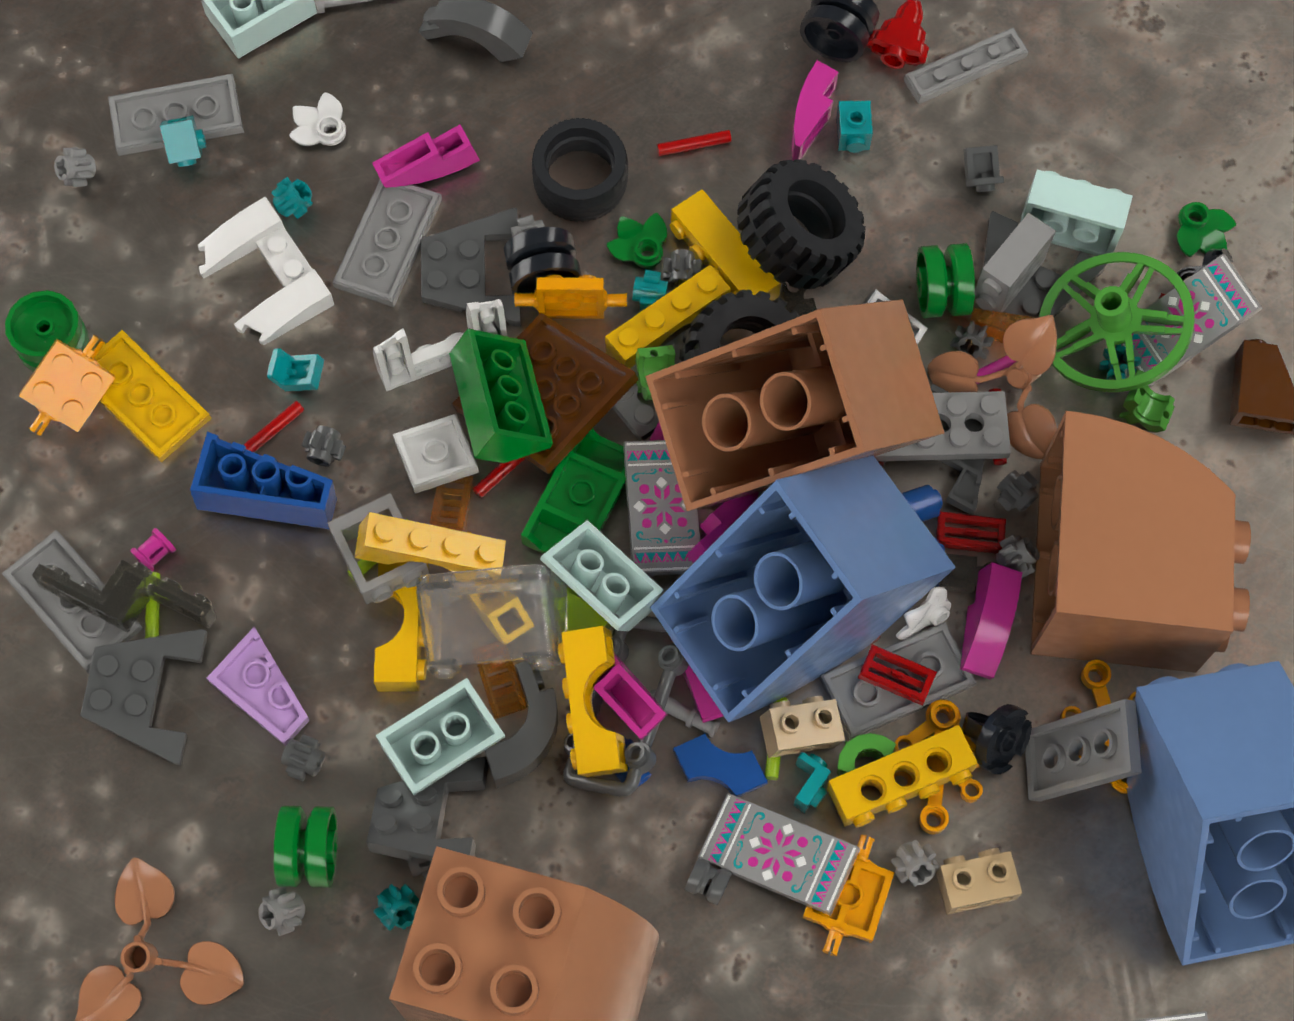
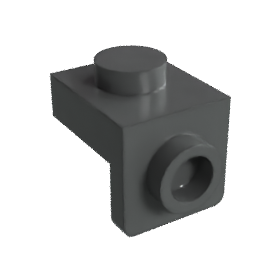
(982, 168)

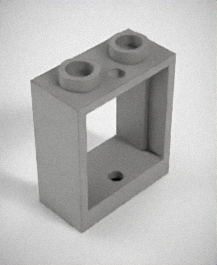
(382, 587)

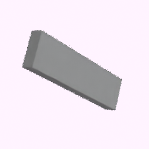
(965, 65)

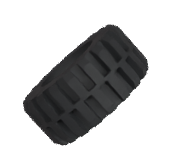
(781, 243)
(733, 312)

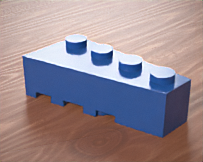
(259, 487)

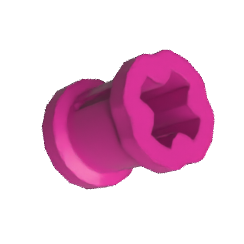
(153, 549)

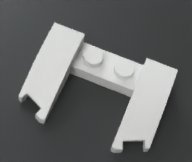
(303, 289)
(400, 366)

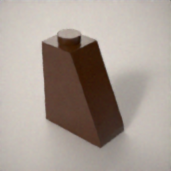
(1262, 389)

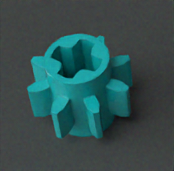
(292, 198)
(649, 289)
(1121, 355)
(397, 907)

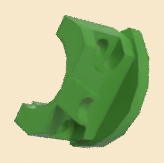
(648, 364)
(1148, 408)
(863, 746)

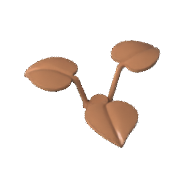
(1033, 346)
(208, 975)

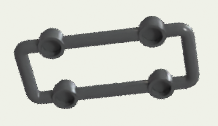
(638, 755)

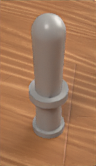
(689, 716)

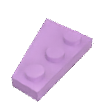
(259, 688)

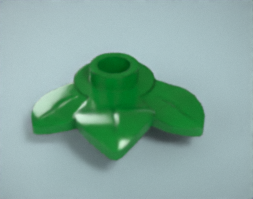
(1204, 234)
(637, 238)

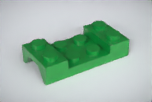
(580, 490)

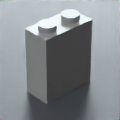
(1013, 264)

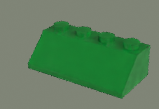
(499, 396)

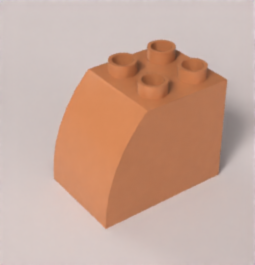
(794, 401)
(1134, 550)
(519, 948)

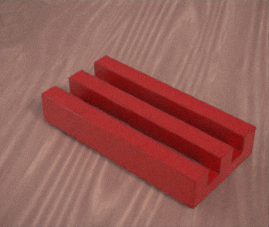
(973, 520)
(894, 687)

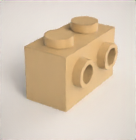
(801, 727)
(978, 881)

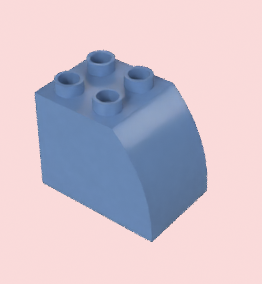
(800, 584)
(1218, 808)

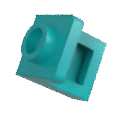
(295, 371)
(813, 791)

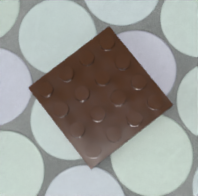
(574, 384)

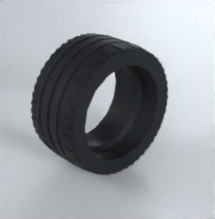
(573, 136)

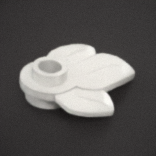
(315, 122)
(931, 612)

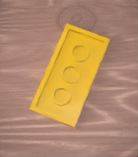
(148, 398)

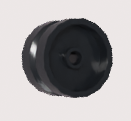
(839, 28)
(540, 254)

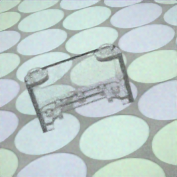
(491, 617)

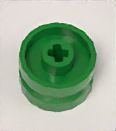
(945, 280)
(40, 320)
(305, 846)

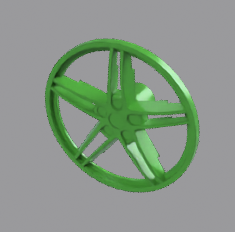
(1117, 318)

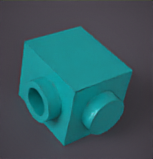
(854, 126)
(182, 140)

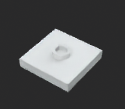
(435, 453)

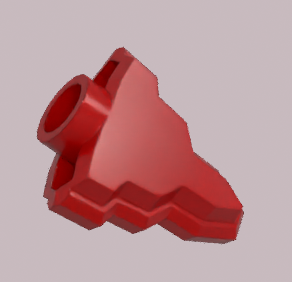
(901, 38)

